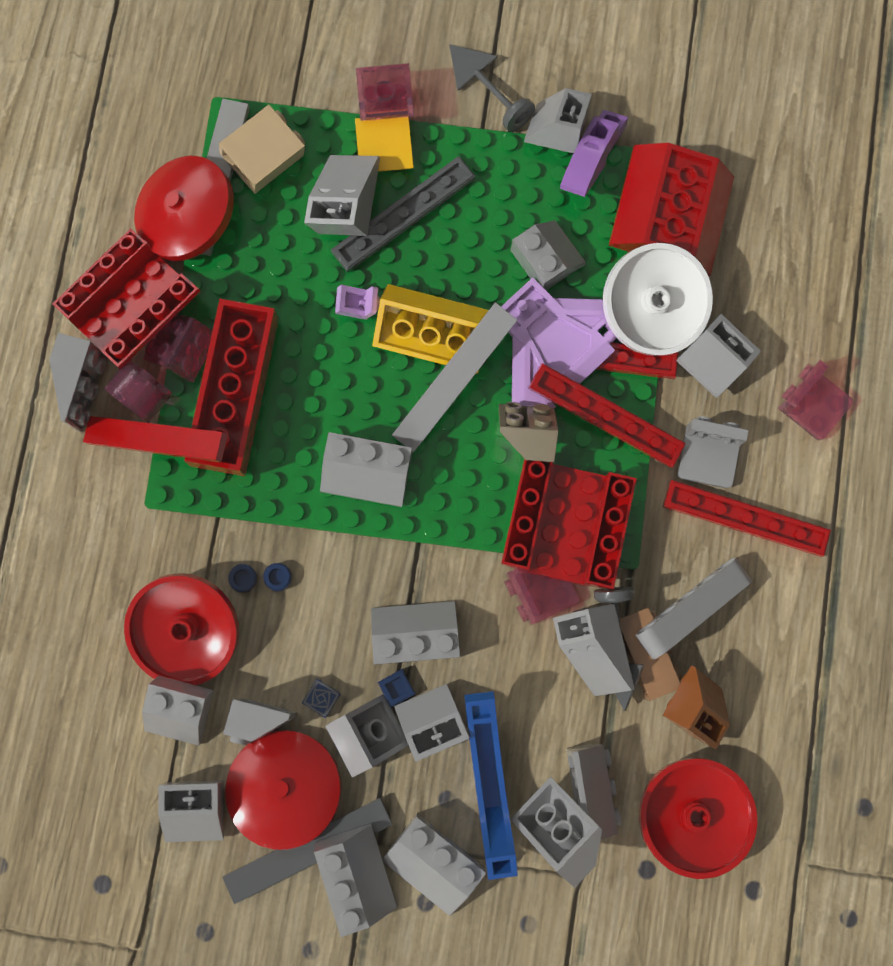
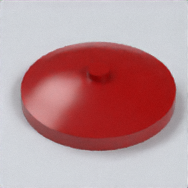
(184, 208)
(181, 628)
(283, 790)
(698, 818)

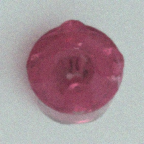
(138, 391)

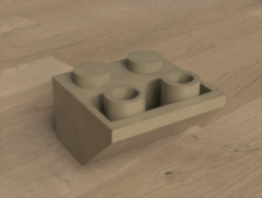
(530, 430)

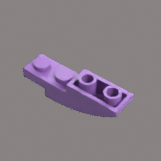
(592, 152)

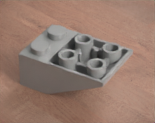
(343, 196)
(75, 375)
(596, 648)

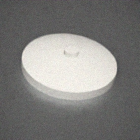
(657, 299)

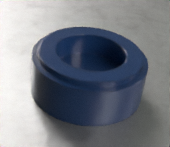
(277, 577)
(242, 578)

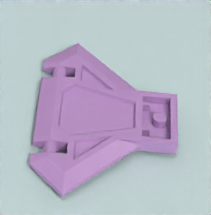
(557, 334)

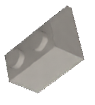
(546, 254)
(176, 709)
(253, 720)
(367, 735)

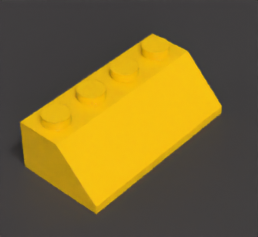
(423, 324)

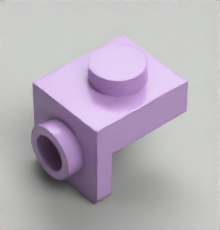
(357, 302)

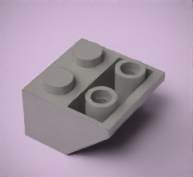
(560, 120)
(718, 356)
(431, 722)
(192, 810)

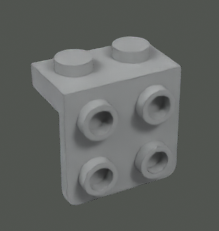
(711, 452)

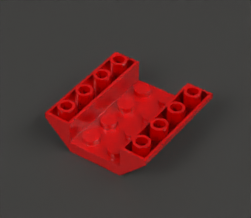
(673, 200)
(125, 298)
(569, 524)

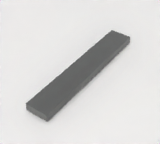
(404, 214)
(285, 863)

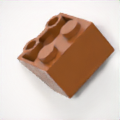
(699, 708)

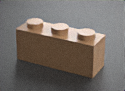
(659, 674)

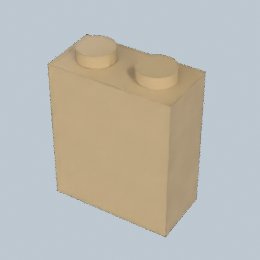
(262, 148)

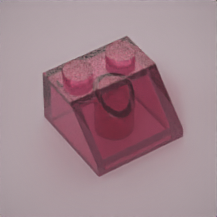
(384, 92)

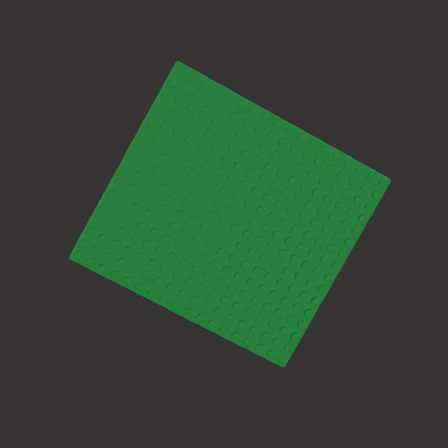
(334, 380)

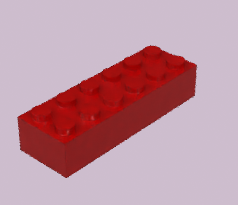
(235, 381)

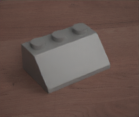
(365, 469)
(414, 633)
(593, 787)
(560, 831)
(434, 865)
(355, 879)

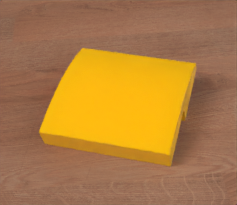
(388, 140)

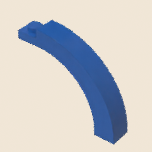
(490, 786)

